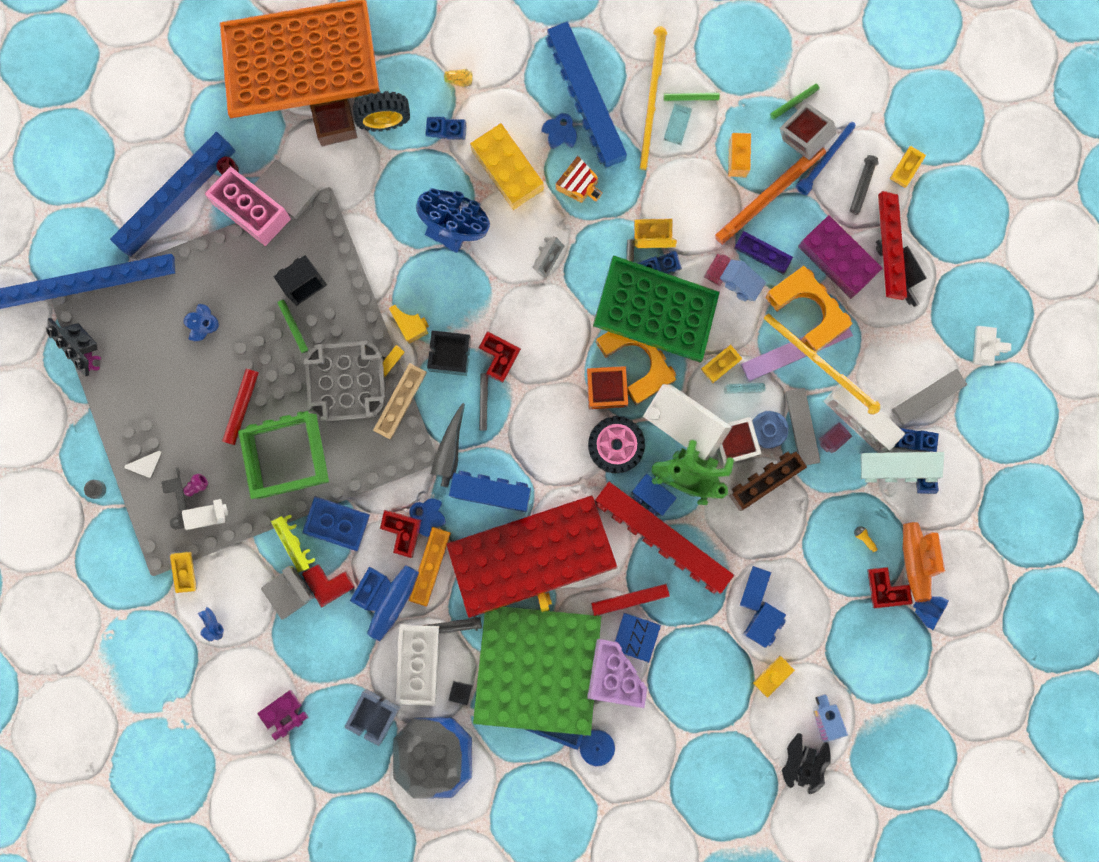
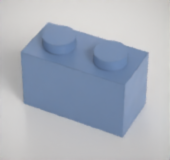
(742, 280)

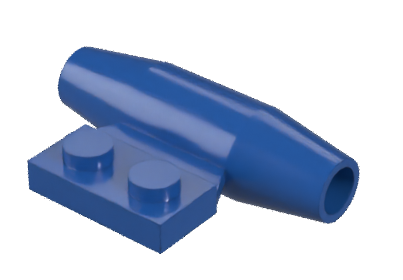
(384, 597)

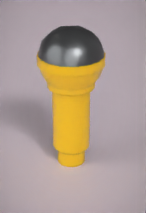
(862, 534)

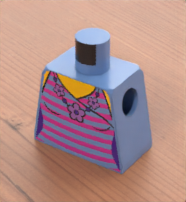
(832, 728)

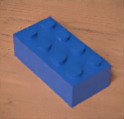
(490, 492)

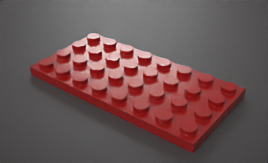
(531, 556)

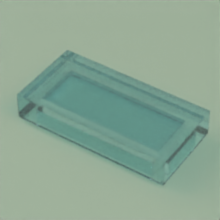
(677, 124)
(744, 388)

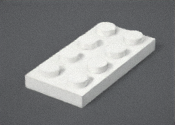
(417, 664)

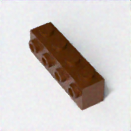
(767, 481)

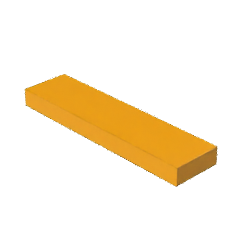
(429, 566)

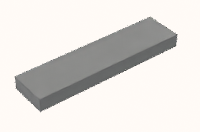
(929, 397)
(802, 426)

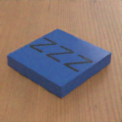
(637, 637)

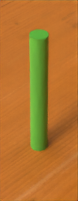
(690, 96)
(793, 102)
(292, 325)

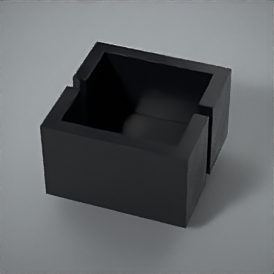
(300, 280)
(450, 353)

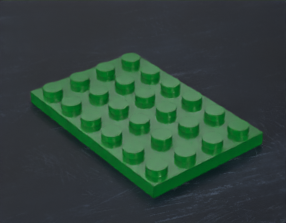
(656, 309)

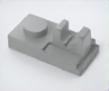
(548, 256)

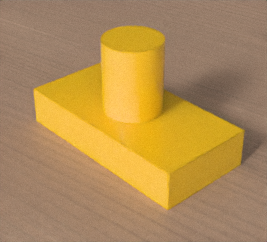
(773, 676)

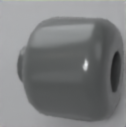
(95, 489)

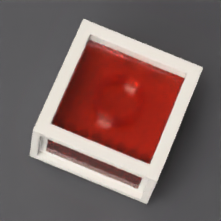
(740, 442)

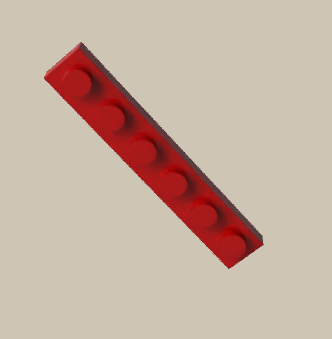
(892, 245)

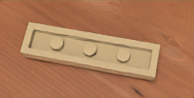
(400, 401)

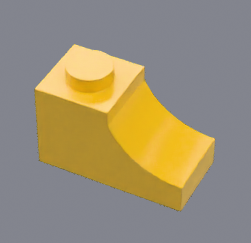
(410, 325)

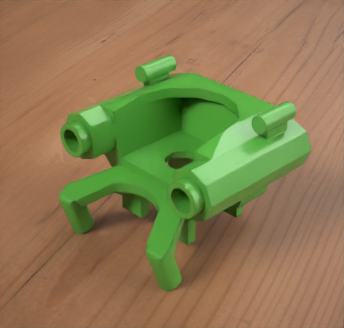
(692, 474)

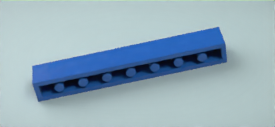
(586, 94)
(172, 195)

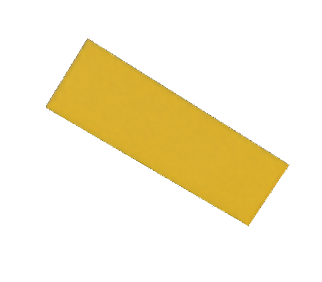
(392, 359)

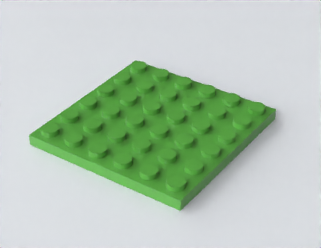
(536, 670)

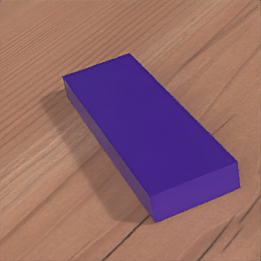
(763, 252)

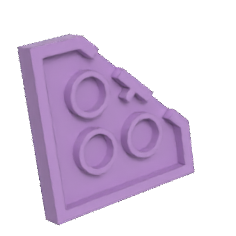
(615, 677)

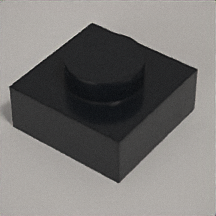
(460, 692)

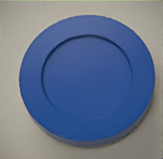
(597, 748)

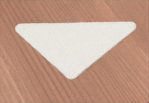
(145, 465)

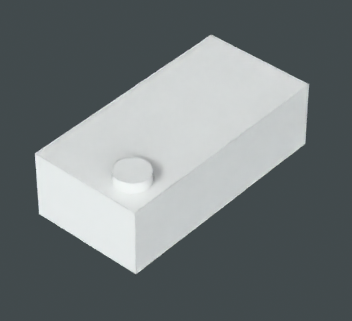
(687, 421)
(874, 429)

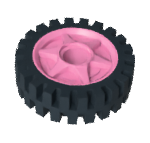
(616, 429)

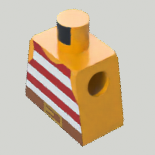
(579, 182)

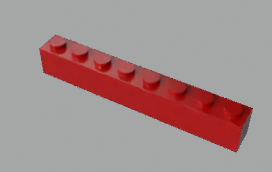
(665, 538)

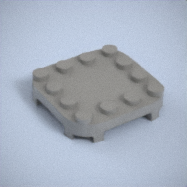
(345, 381)

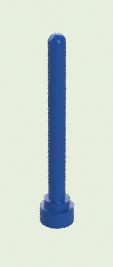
(805, 185)

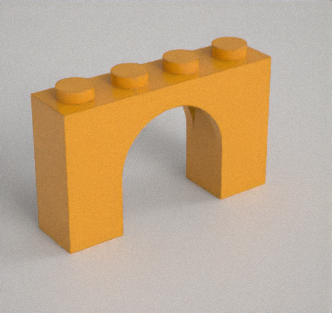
(803, 284)
(656, 377)

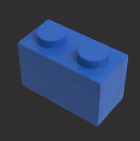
(653, 495)
(765, 624)

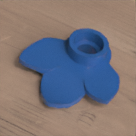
(558, 133)
(198, 323)
(430, 517)
(212, 629)

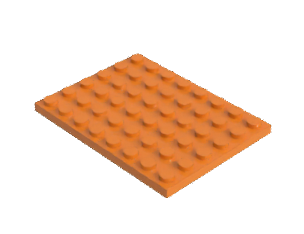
(298, 58)

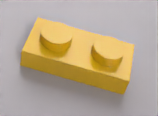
(907, 166)
(721, 364)
(183, 572)

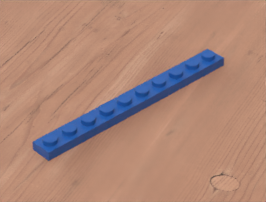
(87, 280)

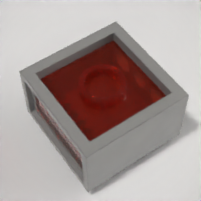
(808, 130)

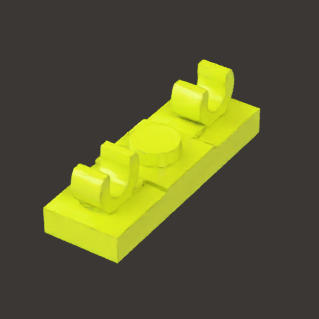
(291, 543)

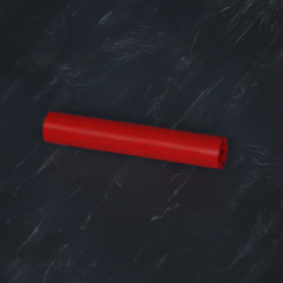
(240, 406)
(630, 599)

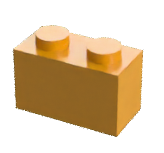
(739, 155)

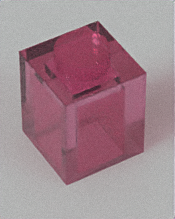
(717, 268)
(834, 438)

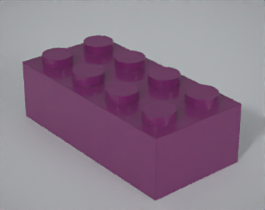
(839, 257)

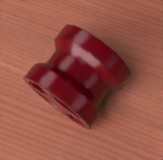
(224, 164)

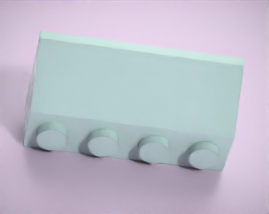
(902, 466)

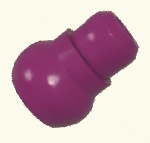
(196, 484)

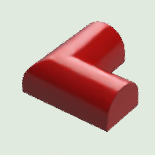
(504, 354)
(406, 530)
(324, 589)
(883, 593)

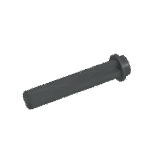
(870, 163)
(459, 625)

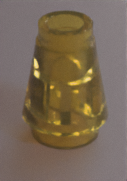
(459, 77)

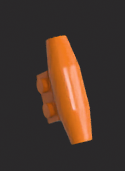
(922, 560)

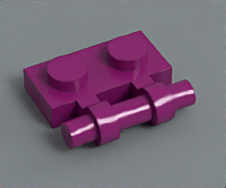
(278, 710)

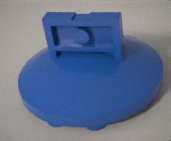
(451, 219)

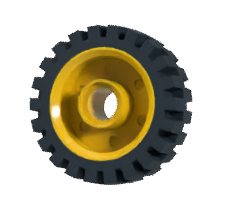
(381, 111)

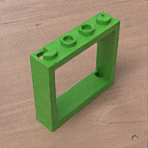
(251, 459)

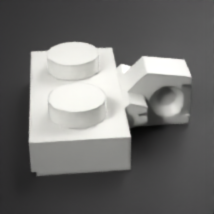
(987, 346)

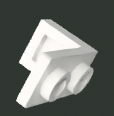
(205, 515)

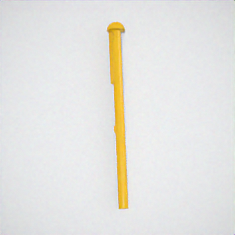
(660, 33)
(873, 407)

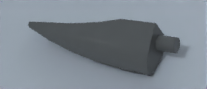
(447, 455)

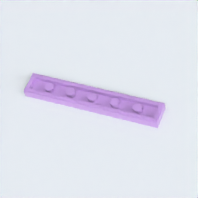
(779, 358)

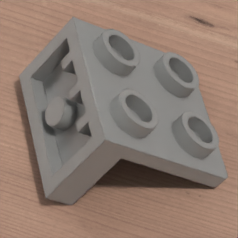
(287, 592)

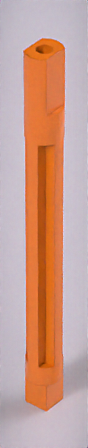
(767, 196)

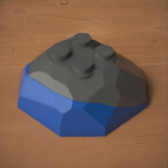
(432, 757)

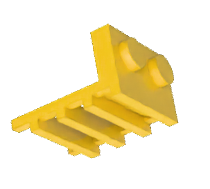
(653, 233)

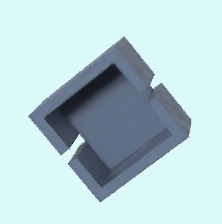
(372, 716)

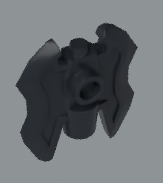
(806, 765)

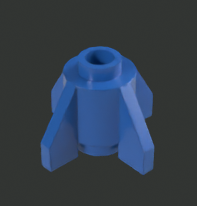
(931, 610)

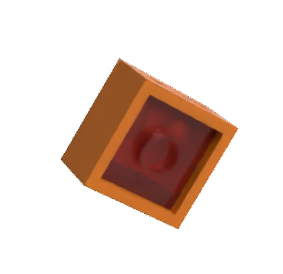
(607, 387)

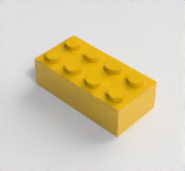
(507, 166)

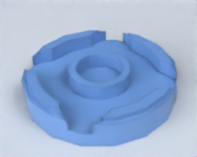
(770, 429)

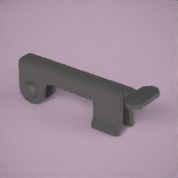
(175, 485)

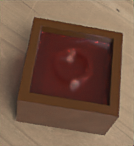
(333, 122)

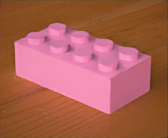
(248, 206)

